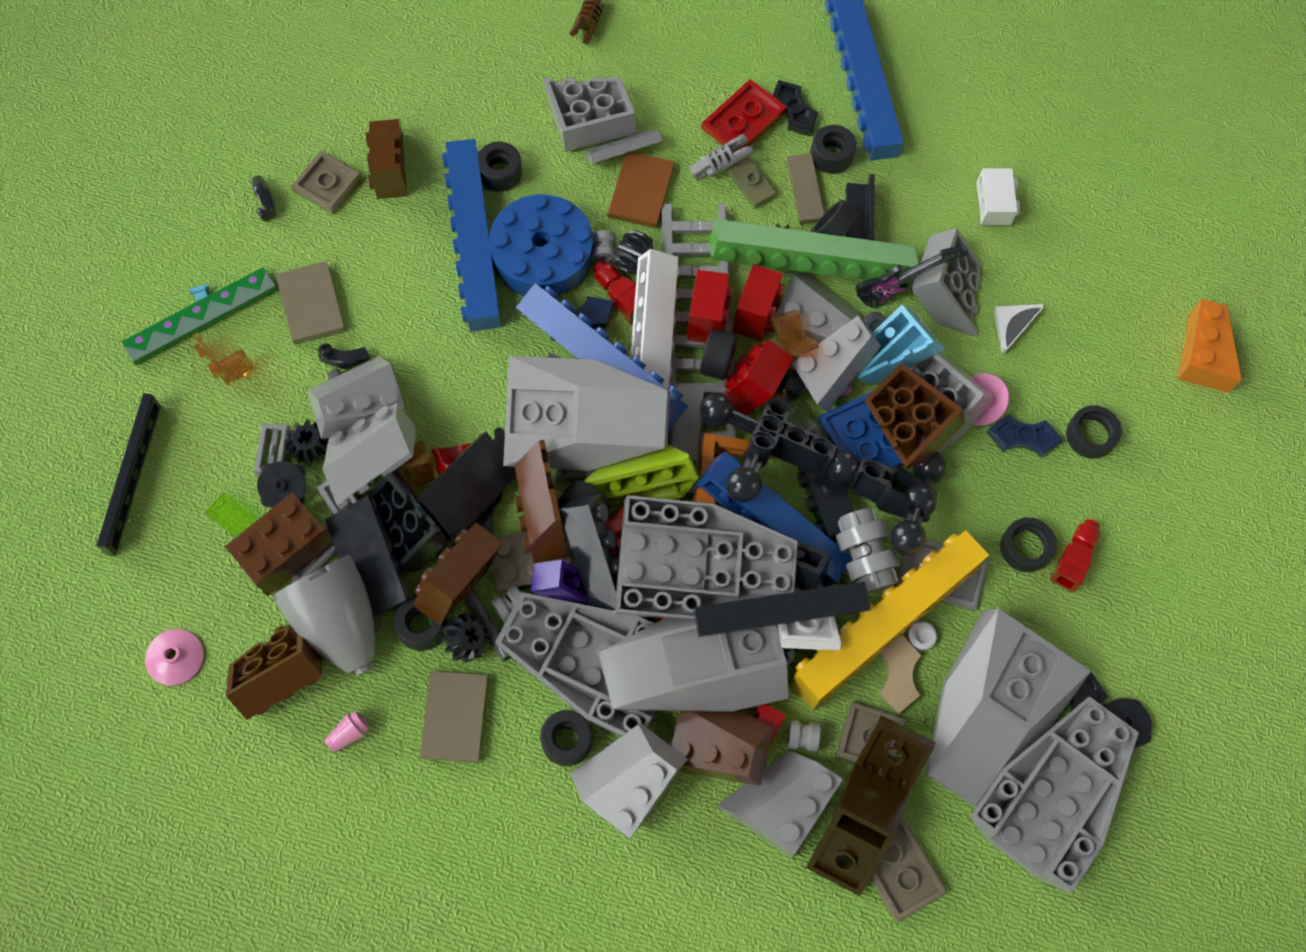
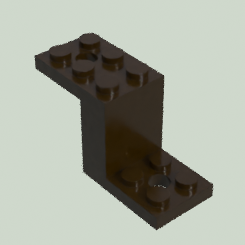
(870, 805)

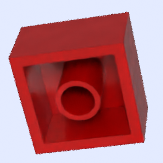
(758, 303)
(708, 305)
(757, 376)

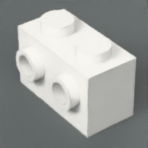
(997, 196)

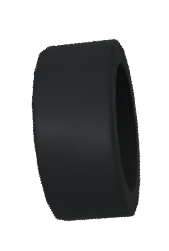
(836, 219)
(1104, 417)
(1040, 529)

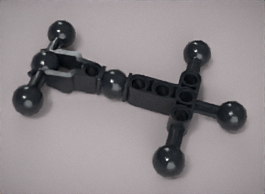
(817, 455)

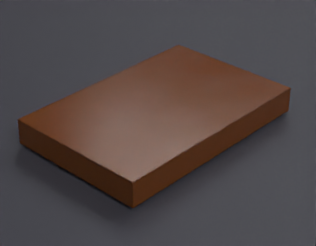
(641, 189)

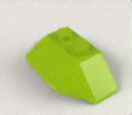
(658, 474)

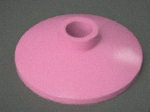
(1000, 403)
(183, 666)

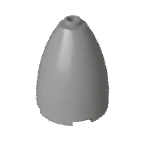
(332, 614)

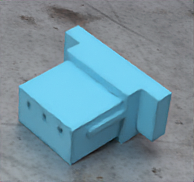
(200, 292)

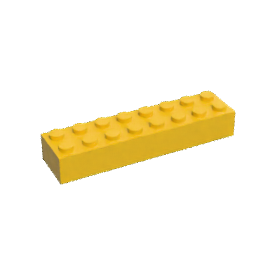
(889, 619)

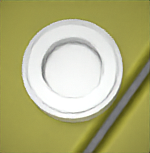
(922, 636)

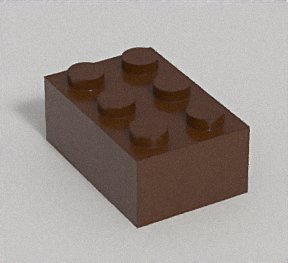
(279, 544)
(456, 573)

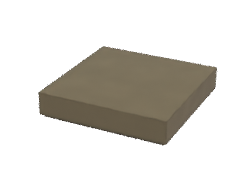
(326, 182)
(857, 729)

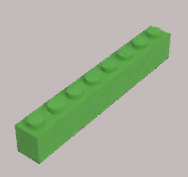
(807, 251)

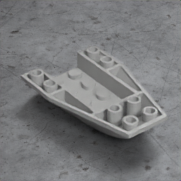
(561, 649)
(677, 671)
(1059, 796)

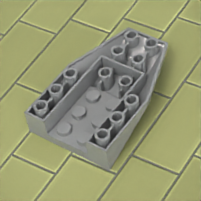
(582, 412)
(696, 556)
(997, 702)

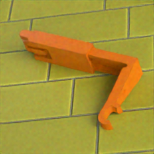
(719, 444)

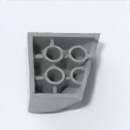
(590, 110)
(956, 386)
(354, 396)
(368, 450)

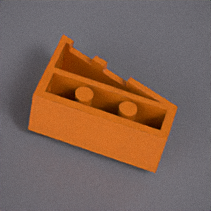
(1210, 349)

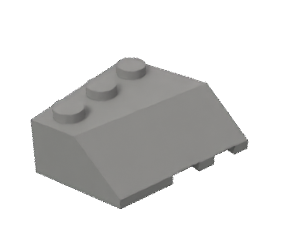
(950, 287)
(818, 307)
(628, 778)
(786, 803)

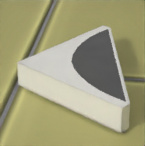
(1013, 321)

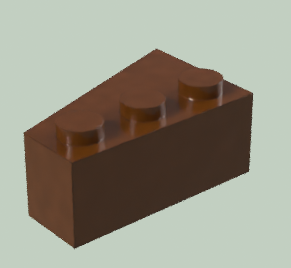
(386, 159)

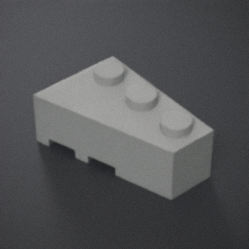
(837, 361)

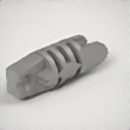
(721, 158)

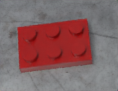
(746, 112)

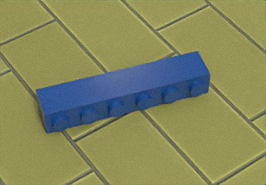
(774, 513)

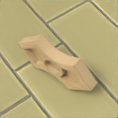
(899, 687)

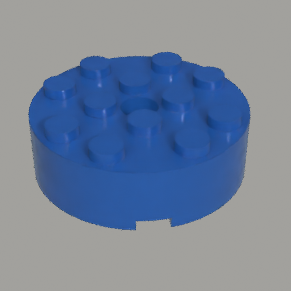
(541, 243)

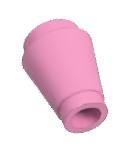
(348, 730)

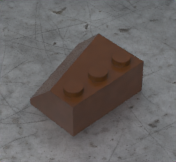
(914, 415)

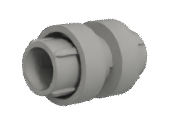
(859, 532)

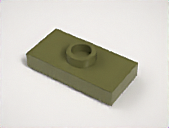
(751, 182)

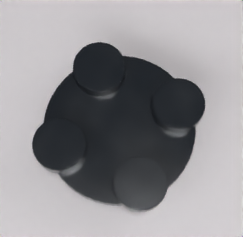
(280, 480)
(1134, 715)

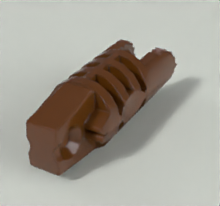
(587, 19)

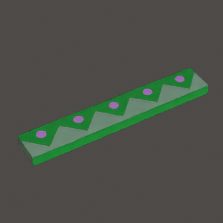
(199, 316)

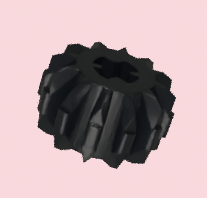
(630, 248)
(297, 443)
(465, 637)

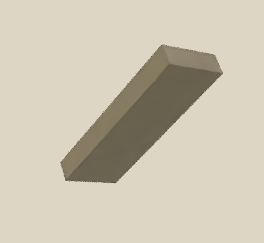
(805, 188)

